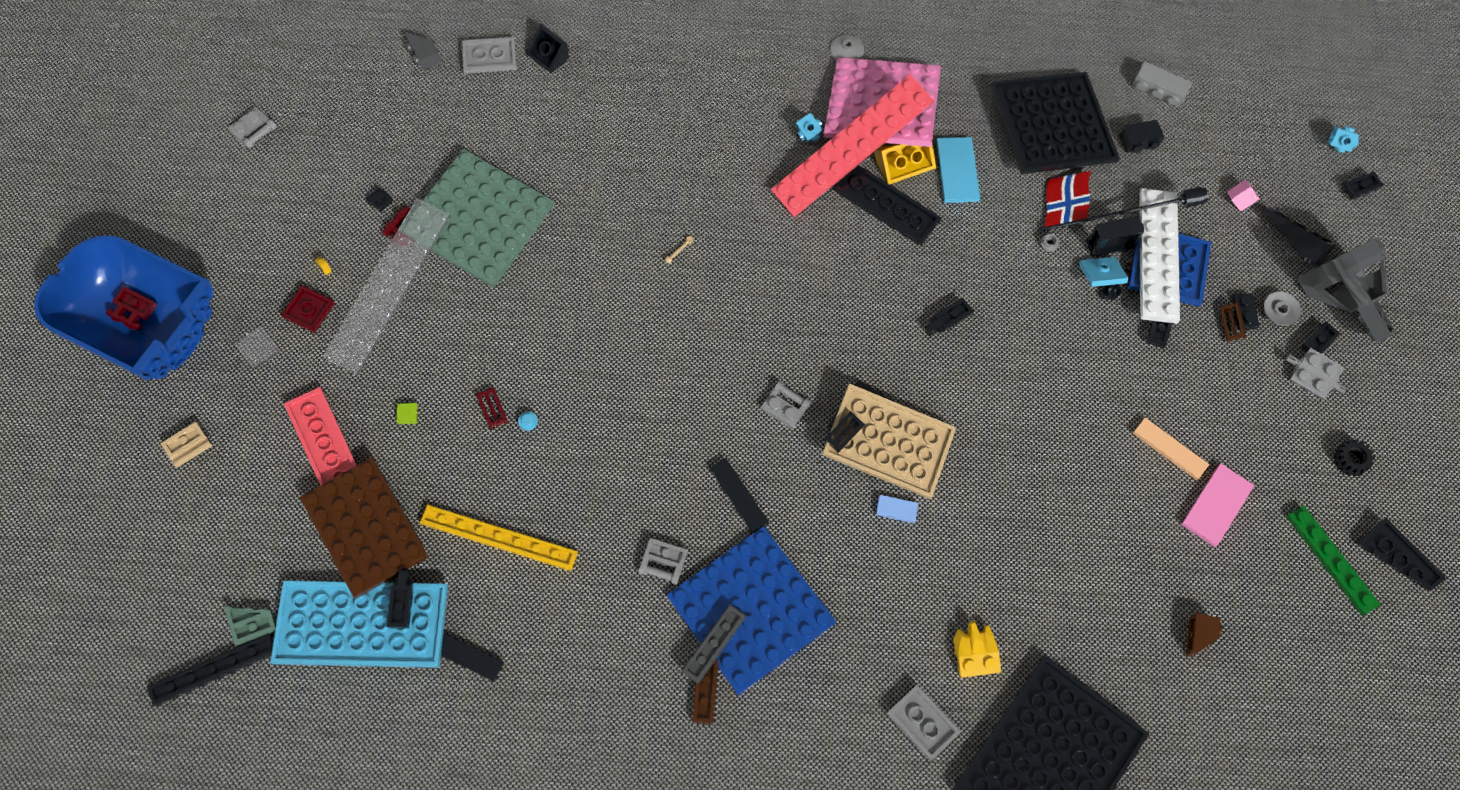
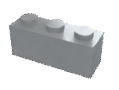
(1162, 84)

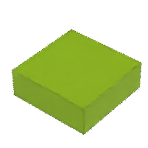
(407, 413)

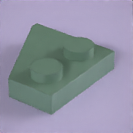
(249, 623)

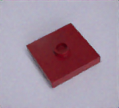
(308, 309)

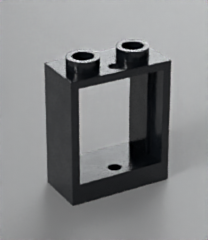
(1115, 236)

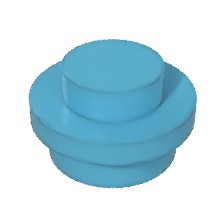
(528, 421)

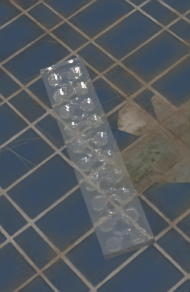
(386, 287)

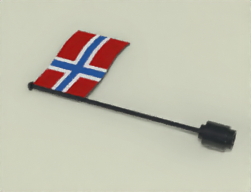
(1070, 201)

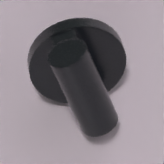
(1111, 292)

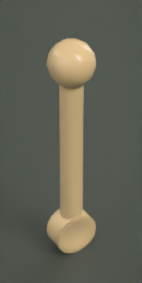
(689, 240)

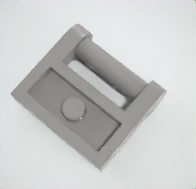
(250, 124)
(782, 410)
(664, 554)

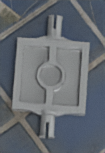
(1316, 373)

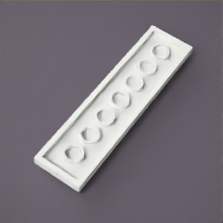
(1159, 258)

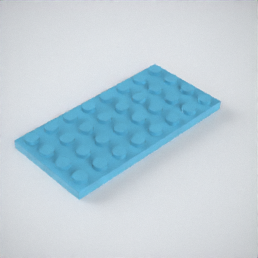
(329, 627)

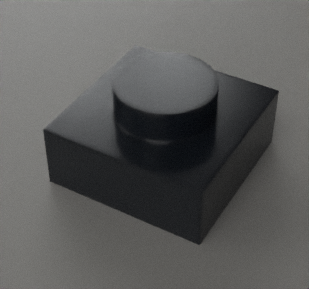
(379, 199)

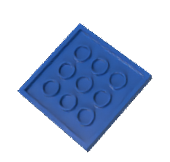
(1193, 268)

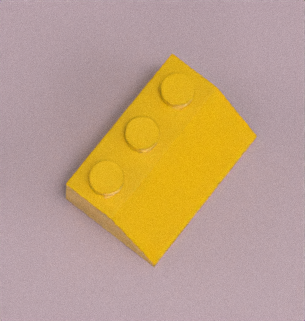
(903, 161)

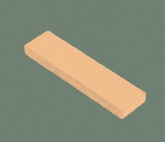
(1171, 449)

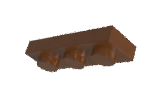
(706, 697)

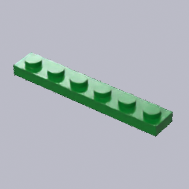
(1333, 560)

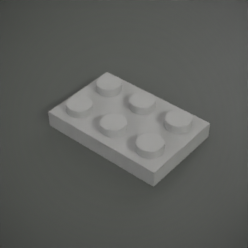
(489, 55)
(923, 723)

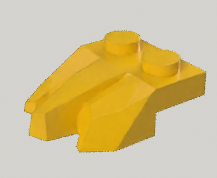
(976, 651)

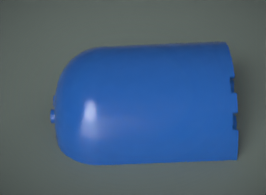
(90, 278)

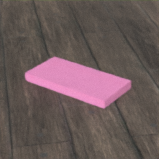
(1217, 505)

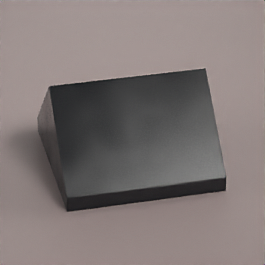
(548, 49)

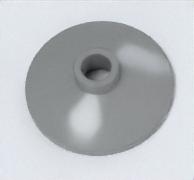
(839, 47)
(1286, 304)

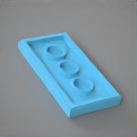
(958, 170)

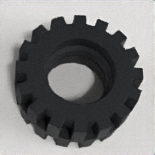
(1361, 451)

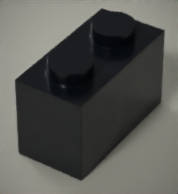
(1141, 136)

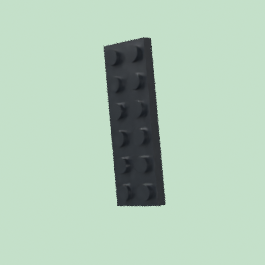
(888, 204)

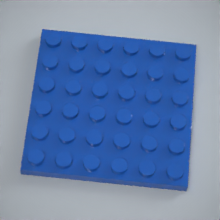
(772, 594)

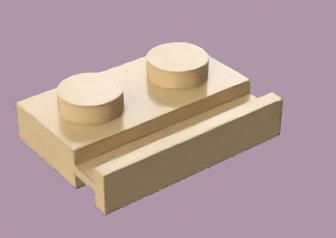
(186, 444)

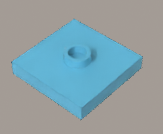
(1103, 271)

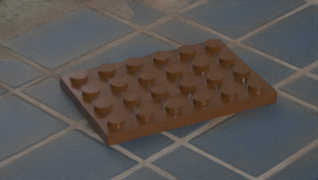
(363, 527)

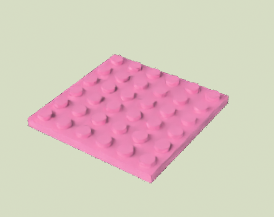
(864, 82)

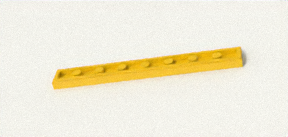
(499, 537)

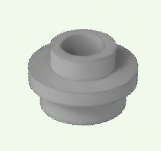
(1053, 239)

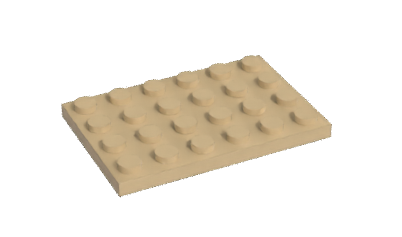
(893, 443)

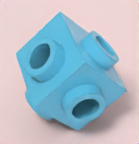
(806, 123)
(1339, 134)

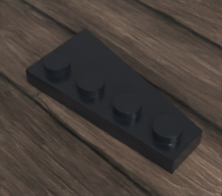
(1398, 552)

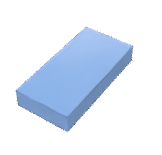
(897, 509)

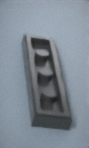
(713, 644)

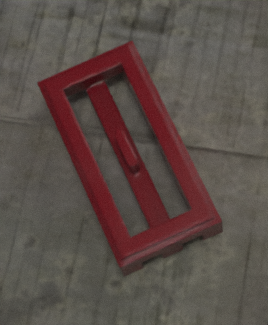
(497, 422)

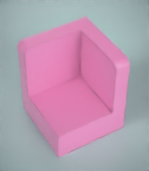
(1243, 195)

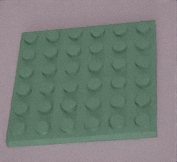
(488, 219)

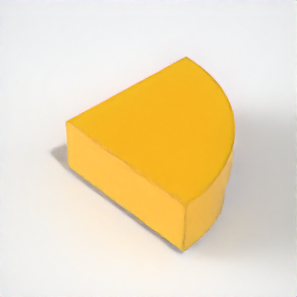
(321, 262)

